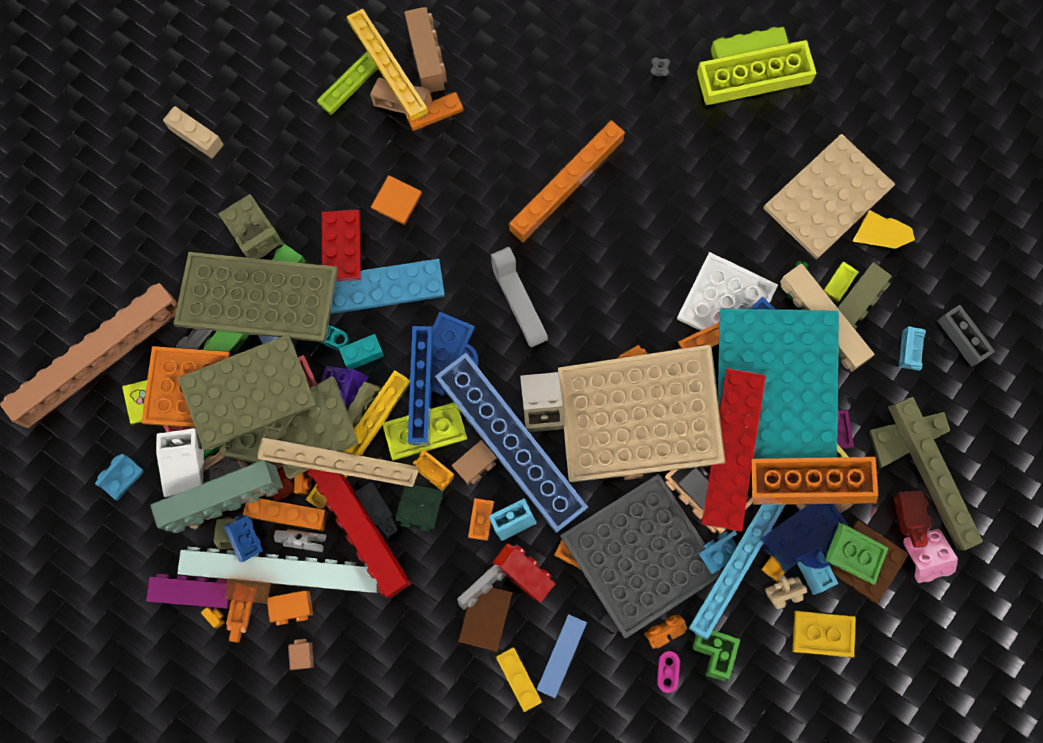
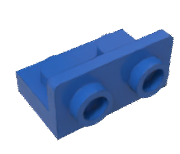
(243, 538)

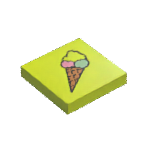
(135, 398)

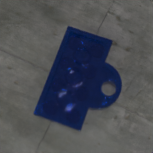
(804, 536)

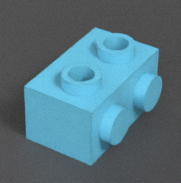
(512, 519)

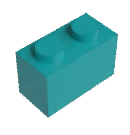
(361, 352)

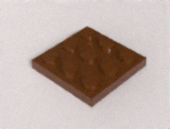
(892, 563)

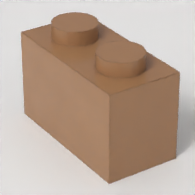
(475, 462)

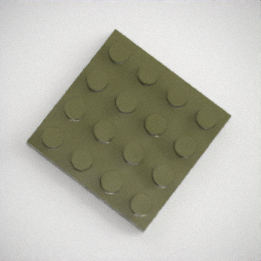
(323, 426)

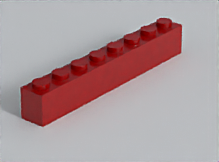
(361, 531)

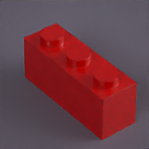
(524, 572)

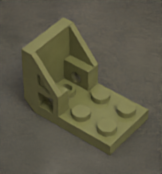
(251, 228)

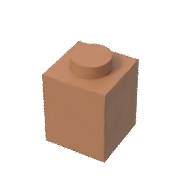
(301, 655)

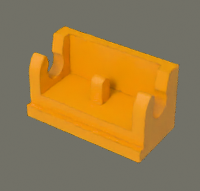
(433, 470)

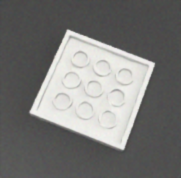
(722, 287)

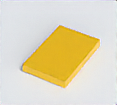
(824, 634)

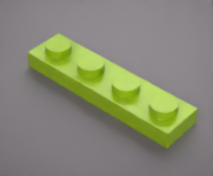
(347, 84)

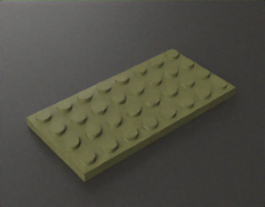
(256, 296)

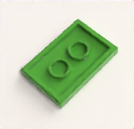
(856, 554)

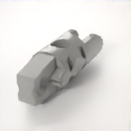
(300, 539)

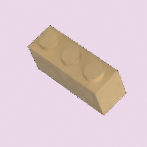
(193, 132)

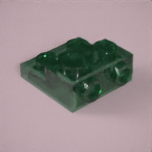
(419, 507)

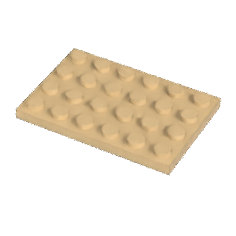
(829, 196)

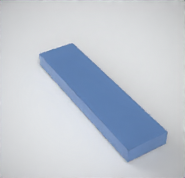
(561, 656)

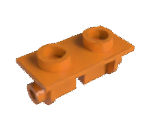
(657, 634)

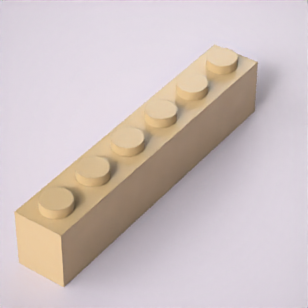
(810, 296)

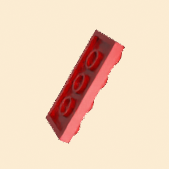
(342, 243)

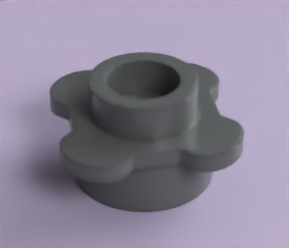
(660, 71)

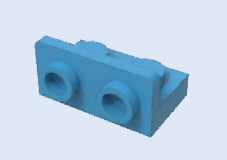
(119, 476)
(718, 554)

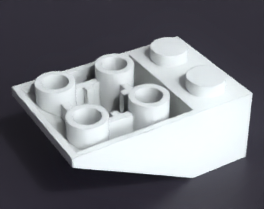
(180, 461)

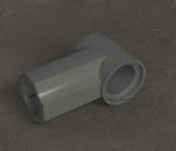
(195, 339)

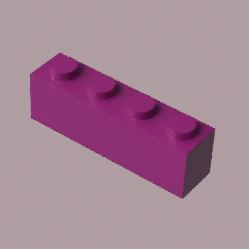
(187, 592)

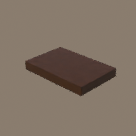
(486, 620)

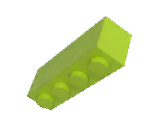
(748, 43)

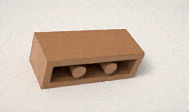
(384, 97)

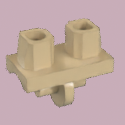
(785, 590)

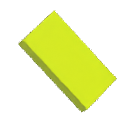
(840, 282)

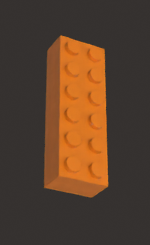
(814, 481)

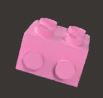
(933, 560)

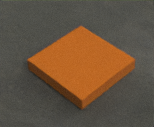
(396, 200)

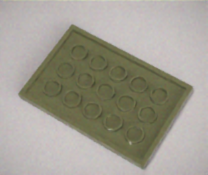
(246, 392)

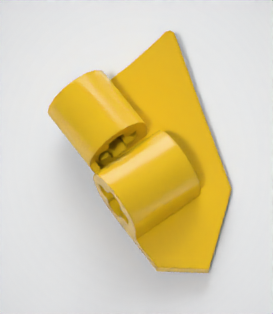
(883, 232)

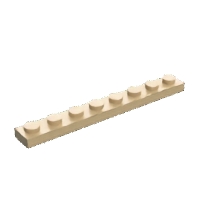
(337, 462)

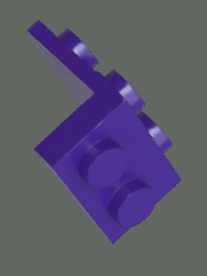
(348, 382)

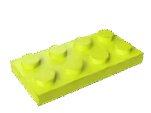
(445, 429)

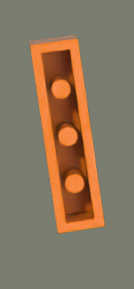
(287, 514)

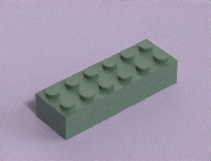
(217, 496)

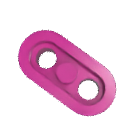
(666, 671)

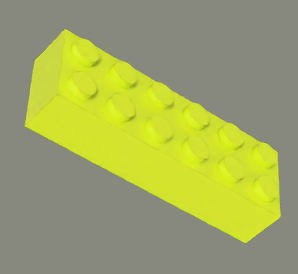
(756, 72)

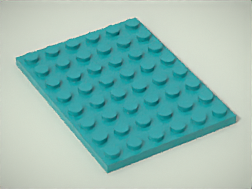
(801, 372)

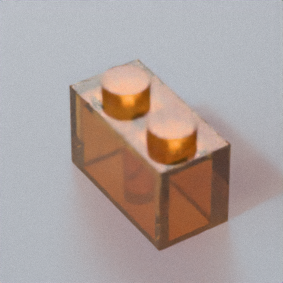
(247, 591)

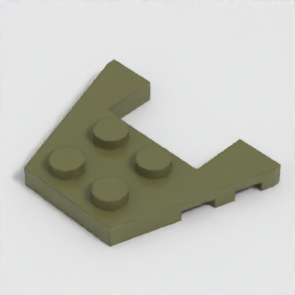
(247, 446)

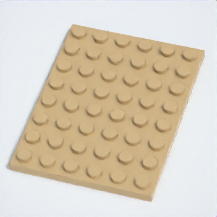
(641, 414)

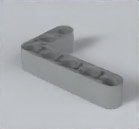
(505, 271)

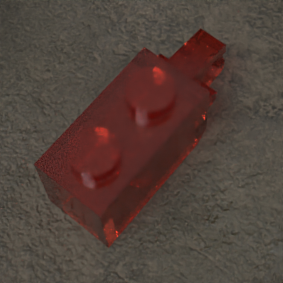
(913, 516)

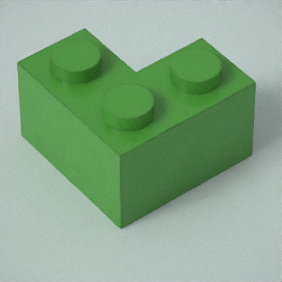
(722, 652)

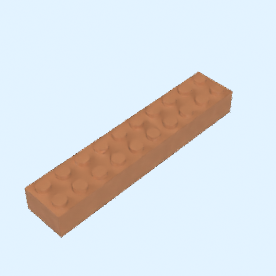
(90, 356)

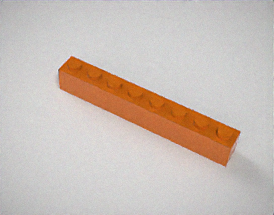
(567, 181)

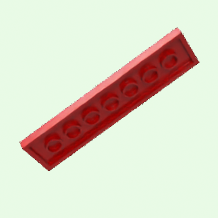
(739, 425)

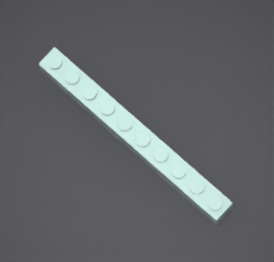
(276, 570)

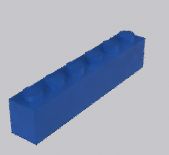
(420, 386)

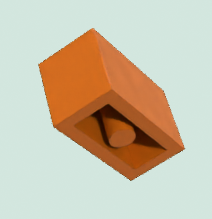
(290, 606)

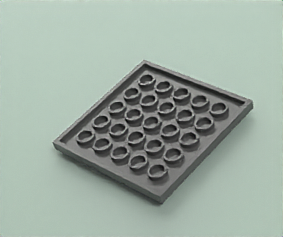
(640, 555)

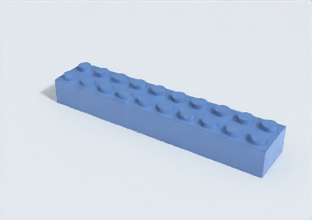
(511, 442)

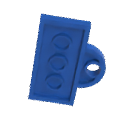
(449, 344)

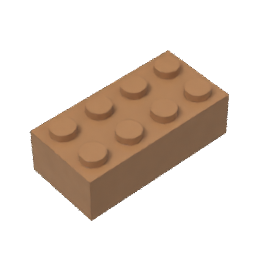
(426, 49)

